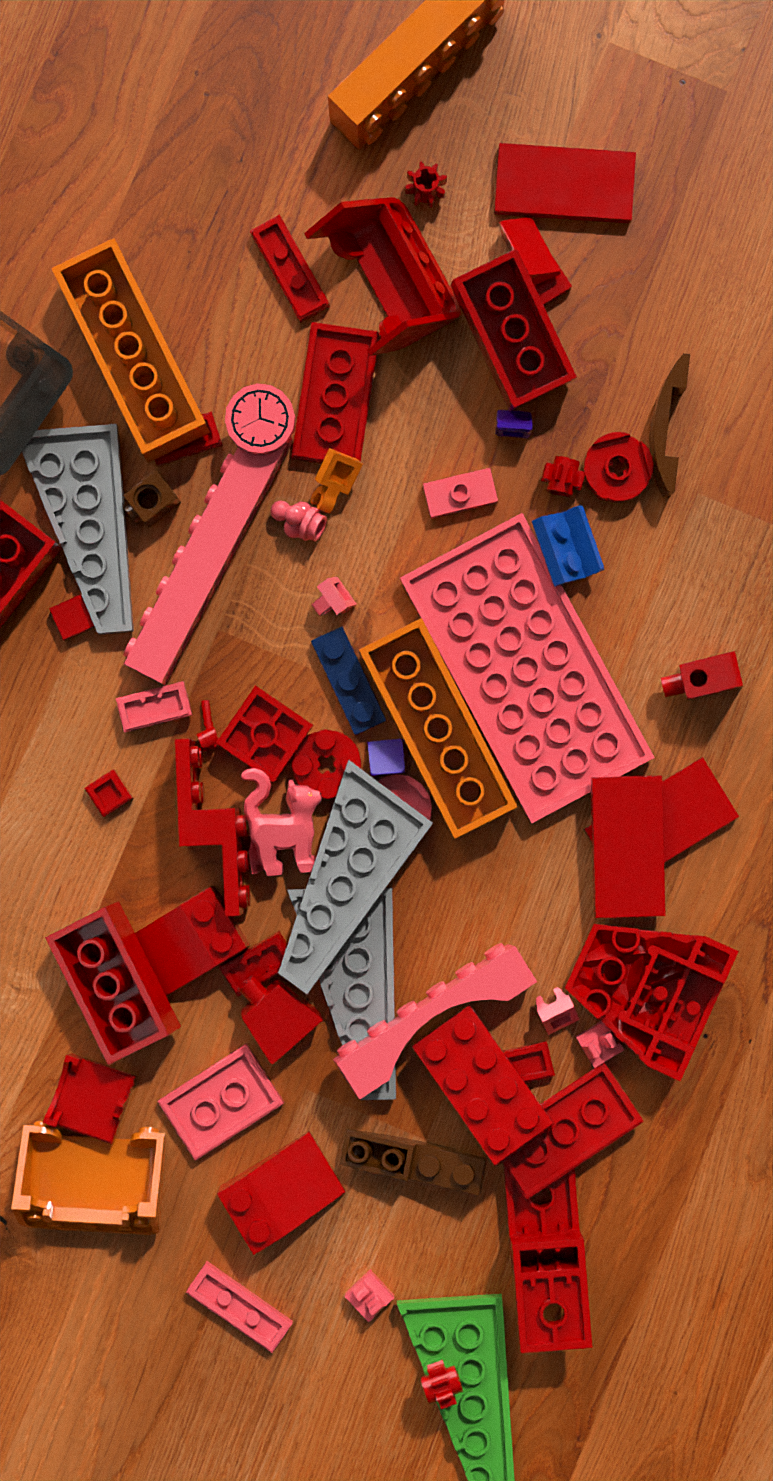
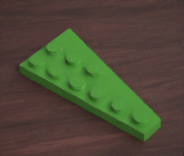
(471, 1337)

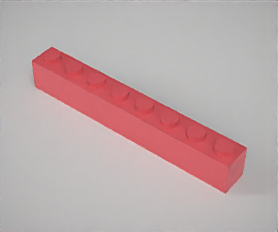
(202, 562)

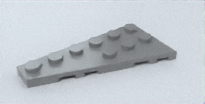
(83, 495)
(358, 856)
(361, 979)

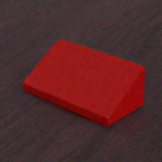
(525, 236)

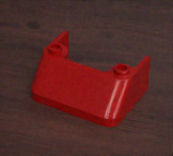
(396, 265)

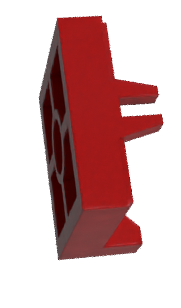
(264, 733)
(90, 1098)

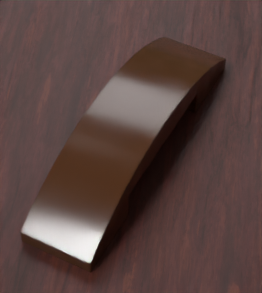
(666, 466)

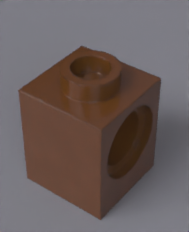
(151, 484)

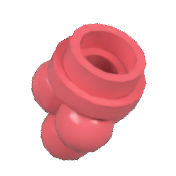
(301, 520)

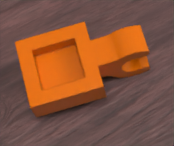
(335, 476)

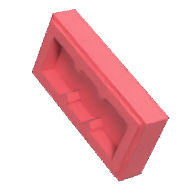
(460, 493)
(154, 707)

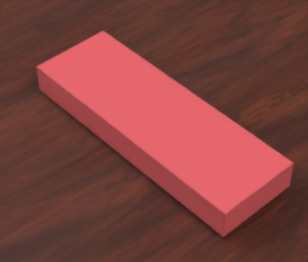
(239, 1306)

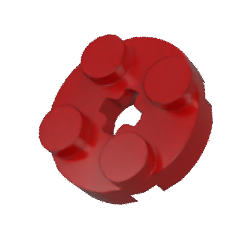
(627, 450)
(318, 744)

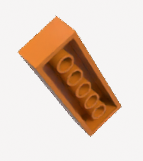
(406, 64)
(130, 350)
(437, 728)

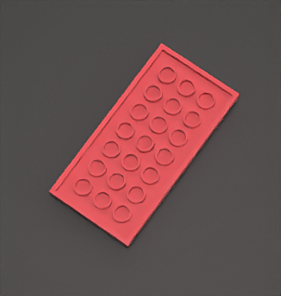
(526, 668)

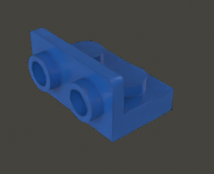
(568, 546)

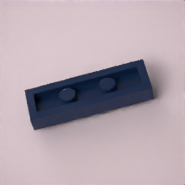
(348, 680)

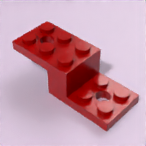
(211, 826)
(548, 1267)

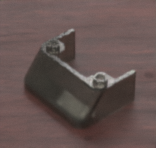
(42, 383)

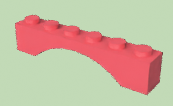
(372, 1059)

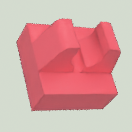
(333, 597)
(557, 1014)
(599, 1044)
(369, 1295)

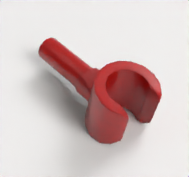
(209, 736)

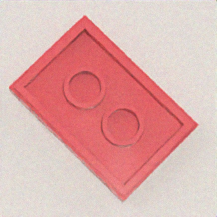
(220, 1101)

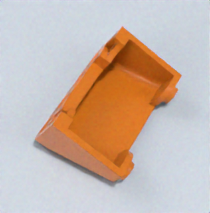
(89, 1182)

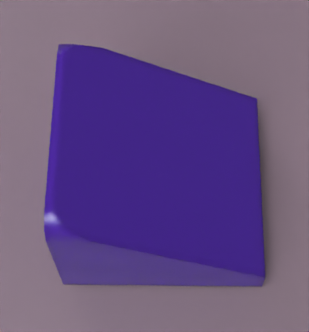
(513, 424)
(386, 757)

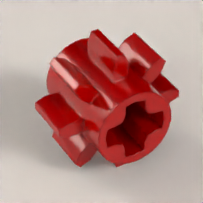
(431, 175)
(563, 476)
(441, 1384)

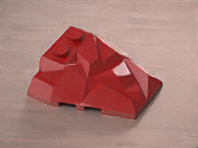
(652, 989)

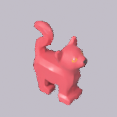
(280, 831)

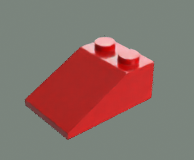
(191, 940)
(280, 1192)

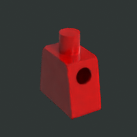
(721, 674)
(276, 1016)

